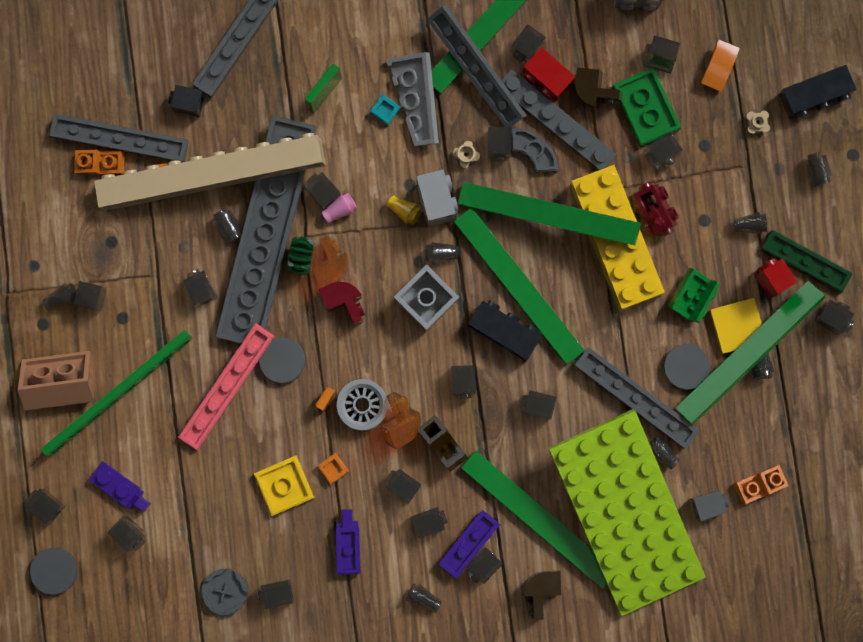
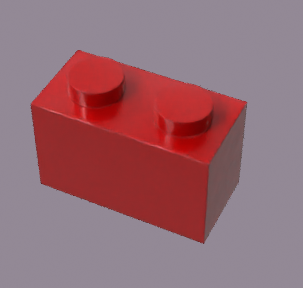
(548, 74)
(774, 277)

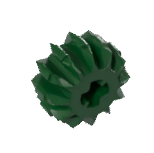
(300, 255)

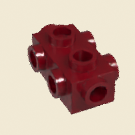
(658, 216)

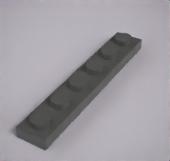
(233, 45)
(476, 66)
(558, 122)
(119, 138)
(636, 398)

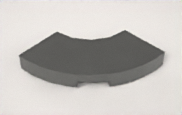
(535, 149)

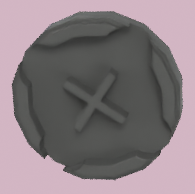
(282, 360)
(686, 366)
(53, 570)
(224, 592)

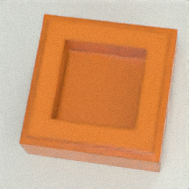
(325, 399)
(333, 468)

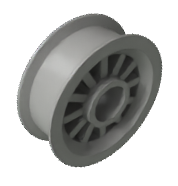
(343, 412)

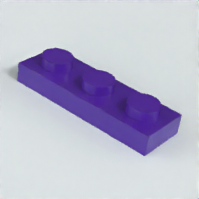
(469, 544)

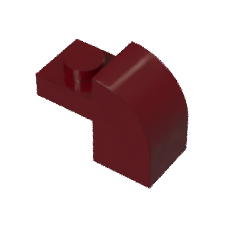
(341, 294)

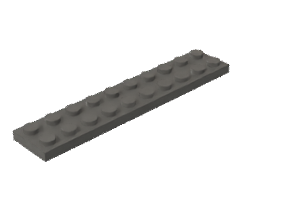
(263, 242)

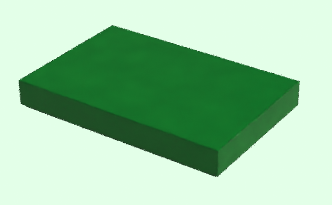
(647, 107)

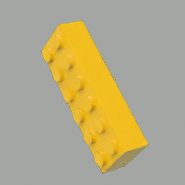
(625, 266)

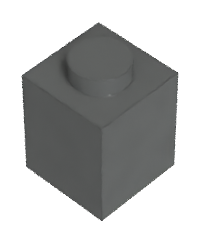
(709, 505)

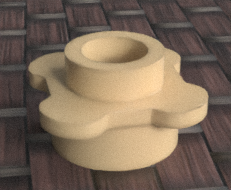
(753, 127)
(466, 148)

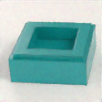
(385, 110)

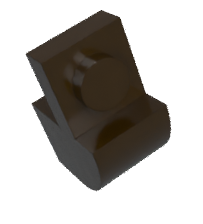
(589, 89)
(442, 443)
(540, 585)

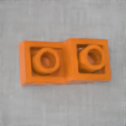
(720, 65)
(99, 162)
(760, 484)

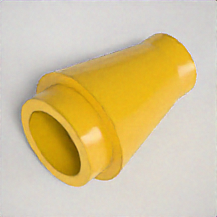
(405, 210)

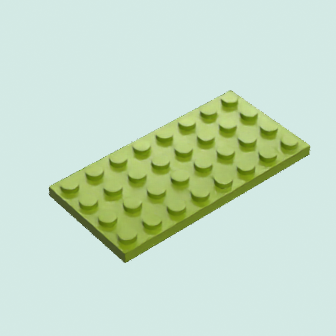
(627, 512)

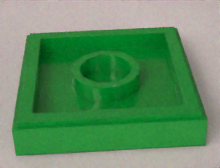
(323, 88)

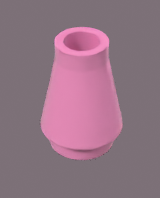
(339, 208)

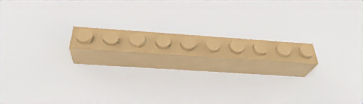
(210, 172)

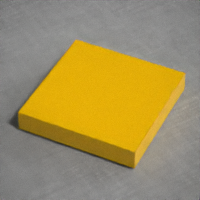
(735, 323)
(284, 485)

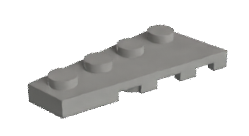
(415, 86)

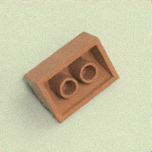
(56, 380)

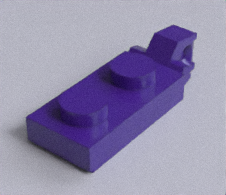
(119, 487)
(348, 545)

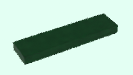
(806, 261)

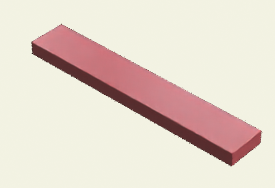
(226, 386)

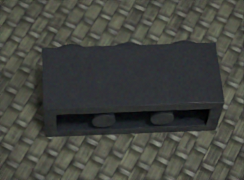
(817, 92)
(505, 330)

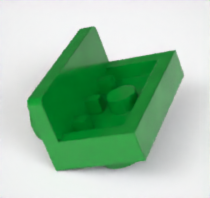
(694, 296)

